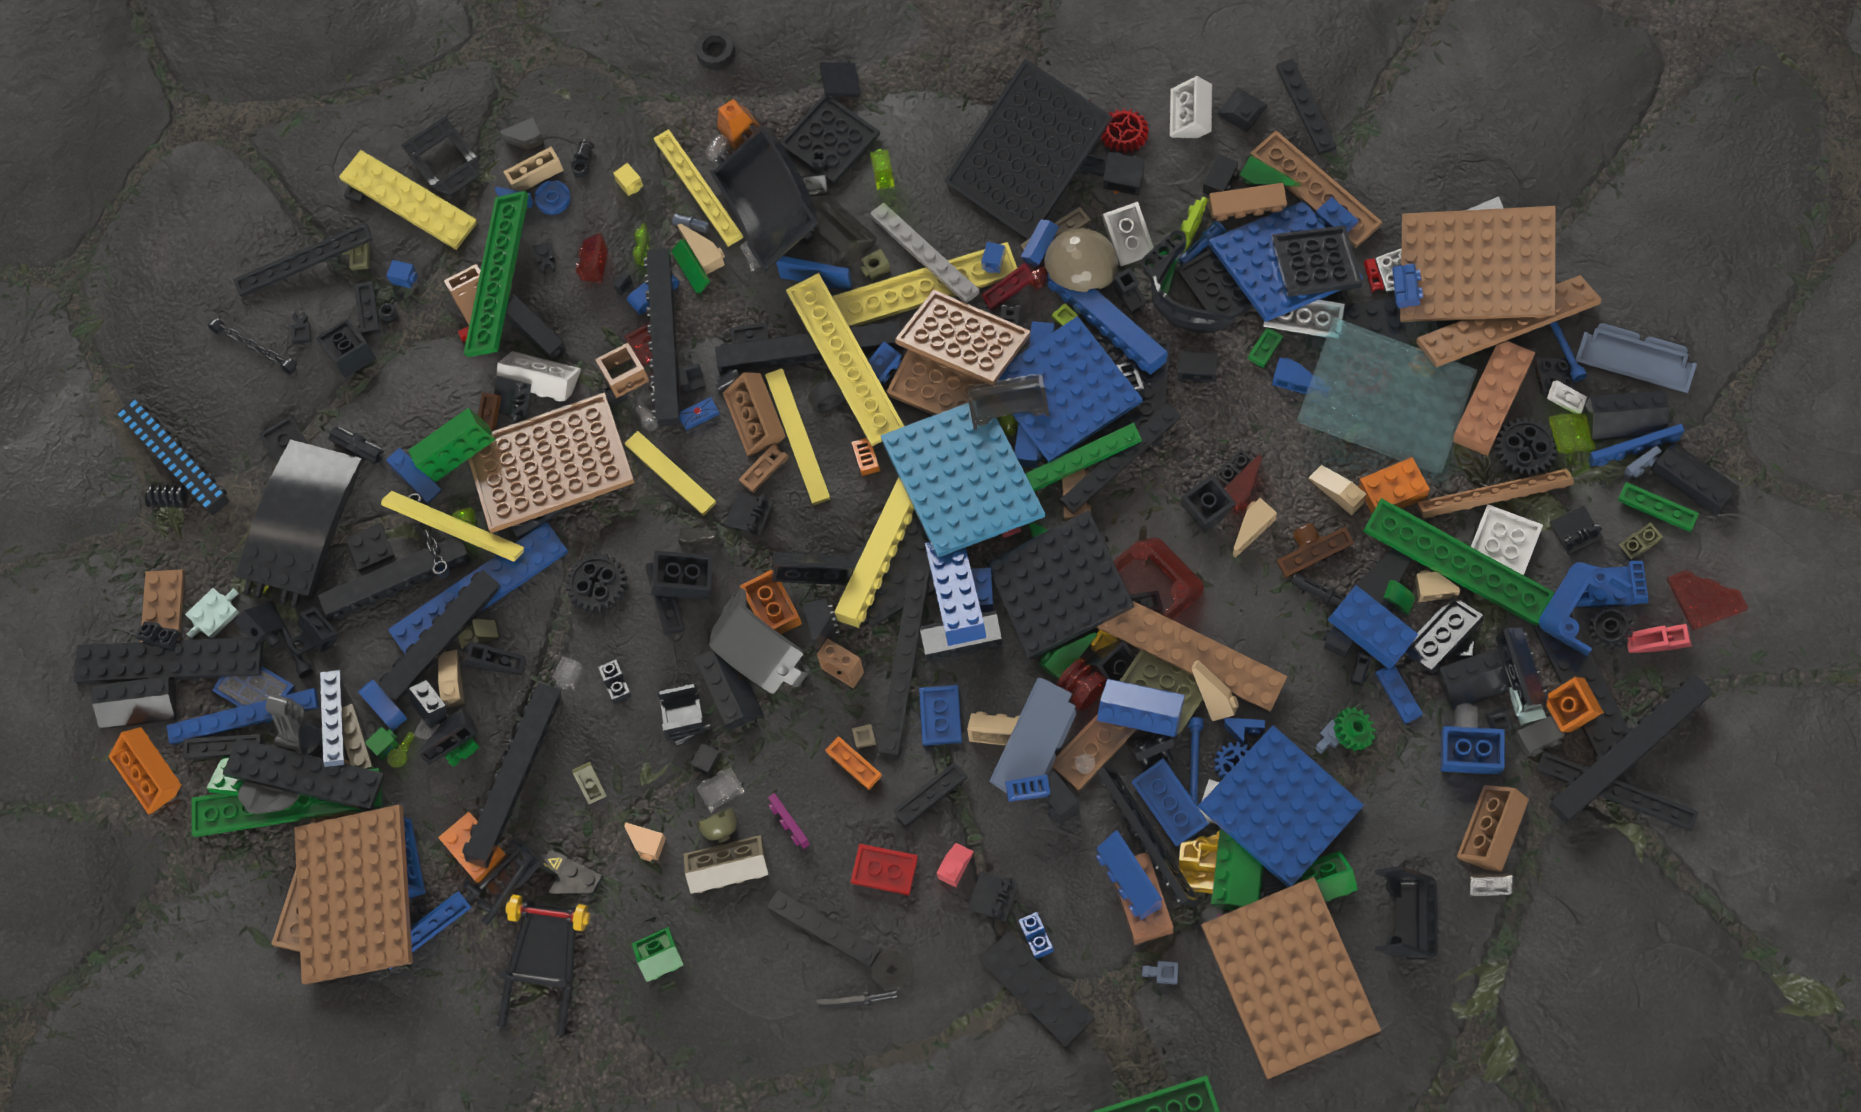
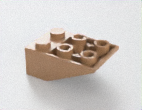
(463, 289)

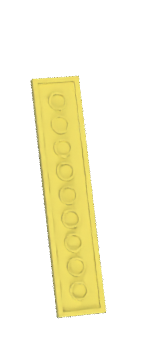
(913, 288)
(844, 358)

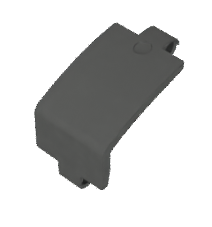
(756, 647)

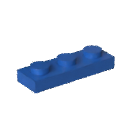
(1399, 694)

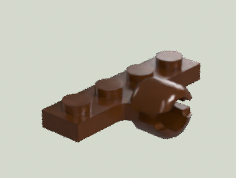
(1313, 548)

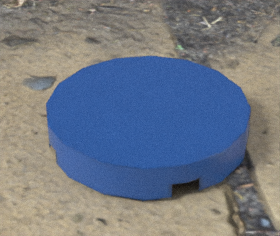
(552, 197)

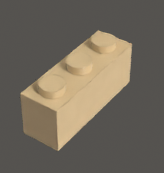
(533, 170)

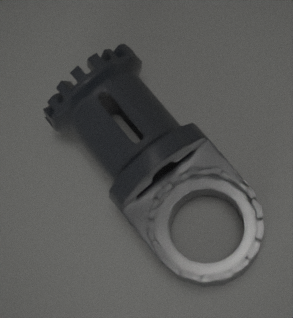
(582, 157)

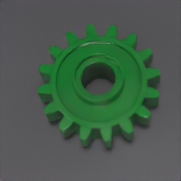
(1353, 729)

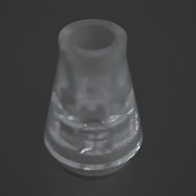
(646, 417)

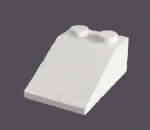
(1128, 233)

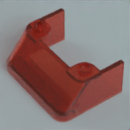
(1186, 585)

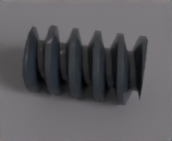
(166, 497)

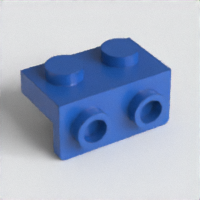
(1334, 214)
(884, 360)

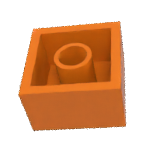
(1573, 705)

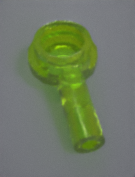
(398, 757)

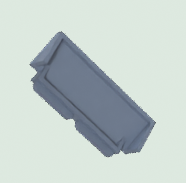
(1625, 354)
(1035, 736)

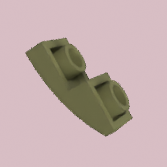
(1641, 541)

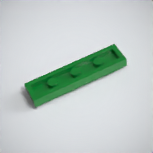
(1658, 507)

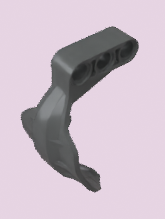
(287, 717)

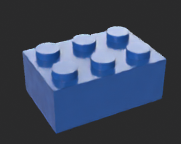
(1472, 750)

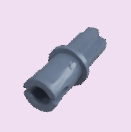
(691, 223)

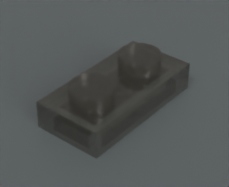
(1490, 884)

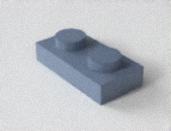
(1637, 467)

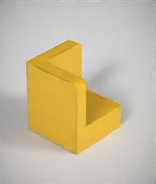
(1102, 640)

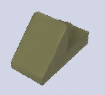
(480, 632)
(589, 783)

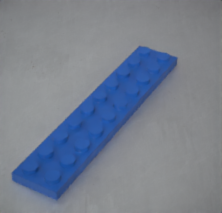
(540, 550)

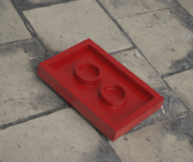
(884, 869)

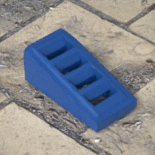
(1043, 779)

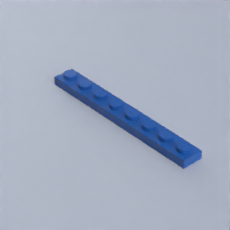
(234, 718)

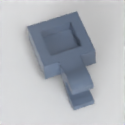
(1328, 738)
(1164, 972)

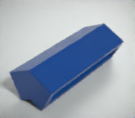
(1039, 242)

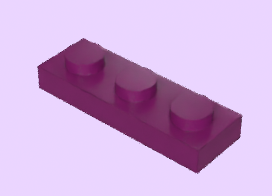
(787, 821)

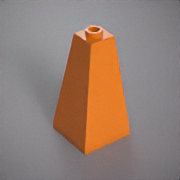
(733, 121)

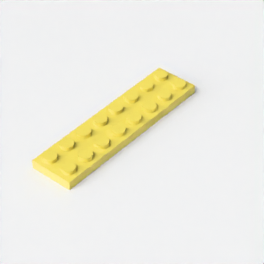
(408, 199)

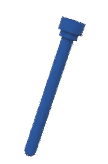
(1577, 372)
(1195, 725)

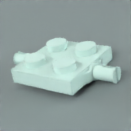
(212, 613)

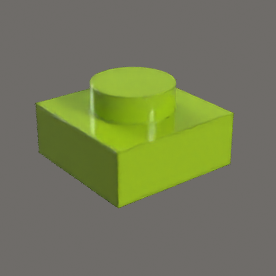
(1063, 315)

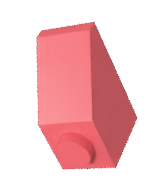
(954, 864)

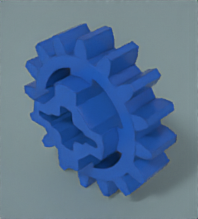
(1228, 762)

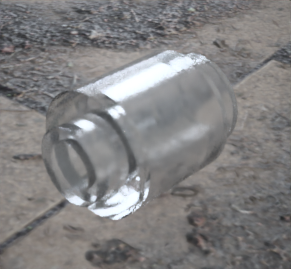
(717, 147)

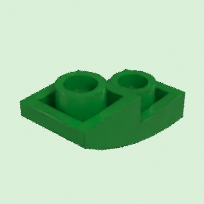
(1399, 596)

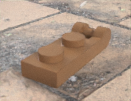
(763, 468)

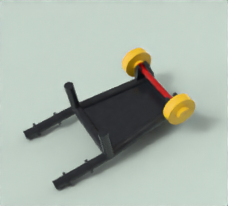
(543, 950)

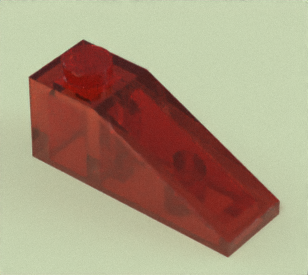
(1242, 485)

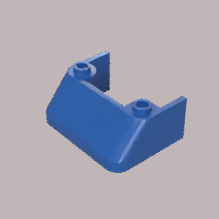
(1556, 618)

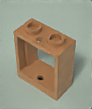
(620, 385)
(836, 658)

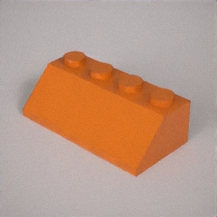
(144, 769)

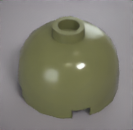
(718, 825)

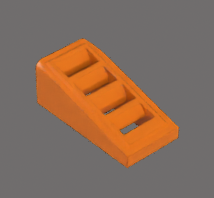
(867, 469)

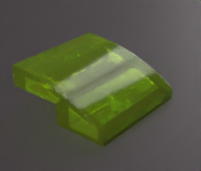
(1571, 433)

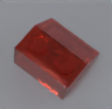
(592, 259)

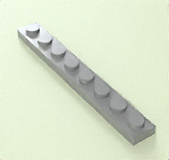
(924, 253)

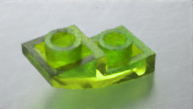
(642, 240)

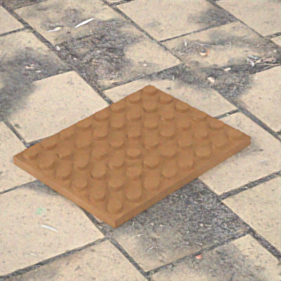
(1482, 263)
(550, 463)
(353, 895)
(1290, 978)

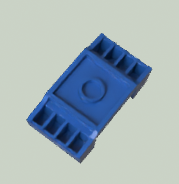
(1613, 597)

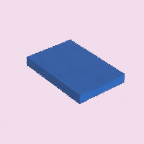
(940, 715)

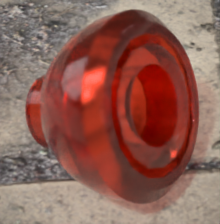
(1041, 276)

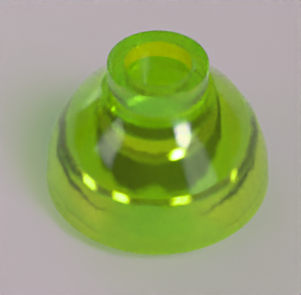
(1008, 424)
(466, 515)

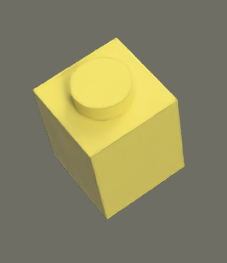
(628, 179)

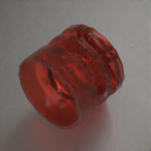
(1085, 687)

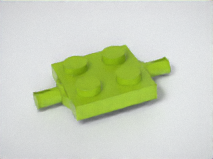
(1195, 217)

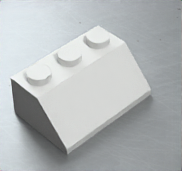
(1191, 109)

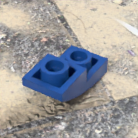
(1036, 935)

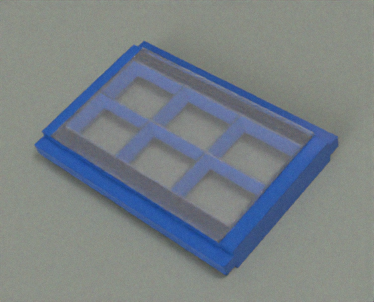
(252, 689)

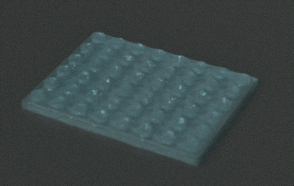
(1386, 396)

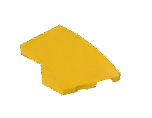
(1198, 862)

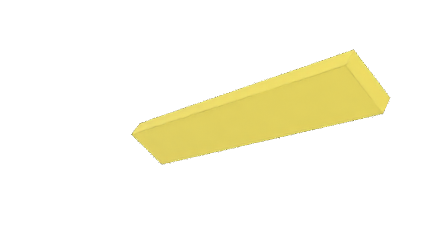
(670, 473)

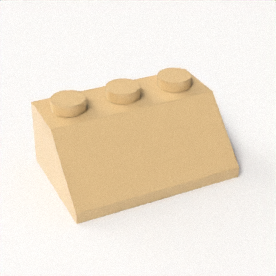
(990, 729)

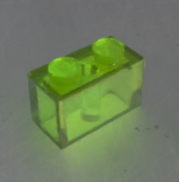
(882, 169)

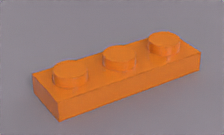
(853, 763)

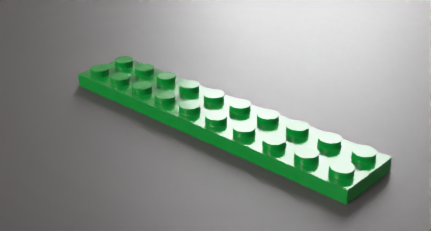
(496, 274)
(1458, 562)
(226, 813)

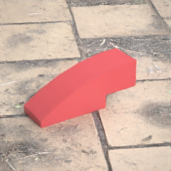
(1659, 639)

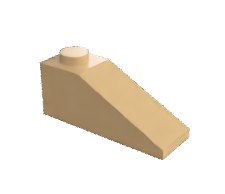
(704, 250)
(1339, 489)
(1256, 521)
(450, 679)
(1215, 694)

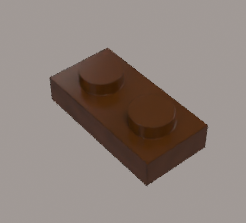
(489, 409)

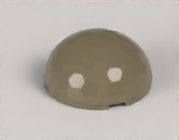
(1081, 260)

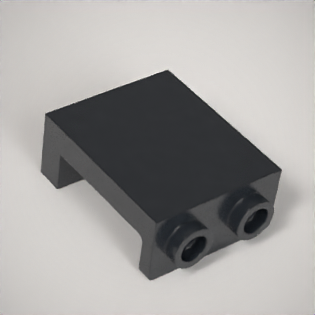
(681, 712)

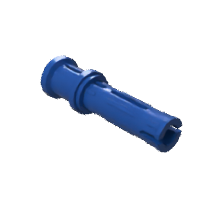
(1214, 231)

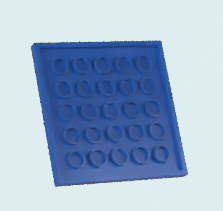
(1253, 262)
(1080, 386)
(1280, 806)

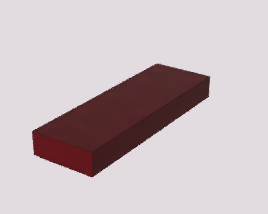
(1008, 286)

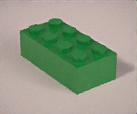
(451, 445)

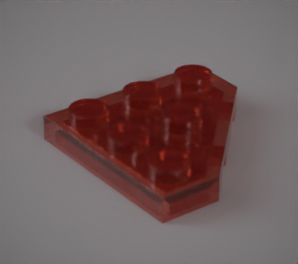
(1704, 599)

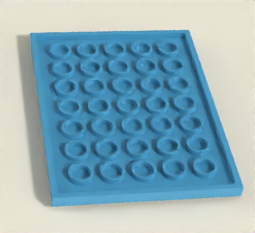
(961, 479)

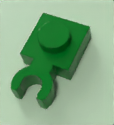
(462, 751)

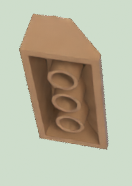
(1247, 201)
(753, 413)
(1493, 827)

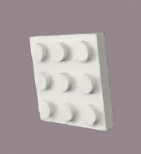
(1507, 538)

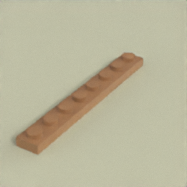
(1495, 493)

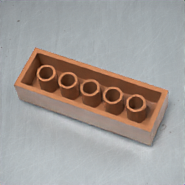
(1493, 397)

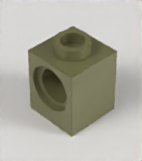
(875, 258)

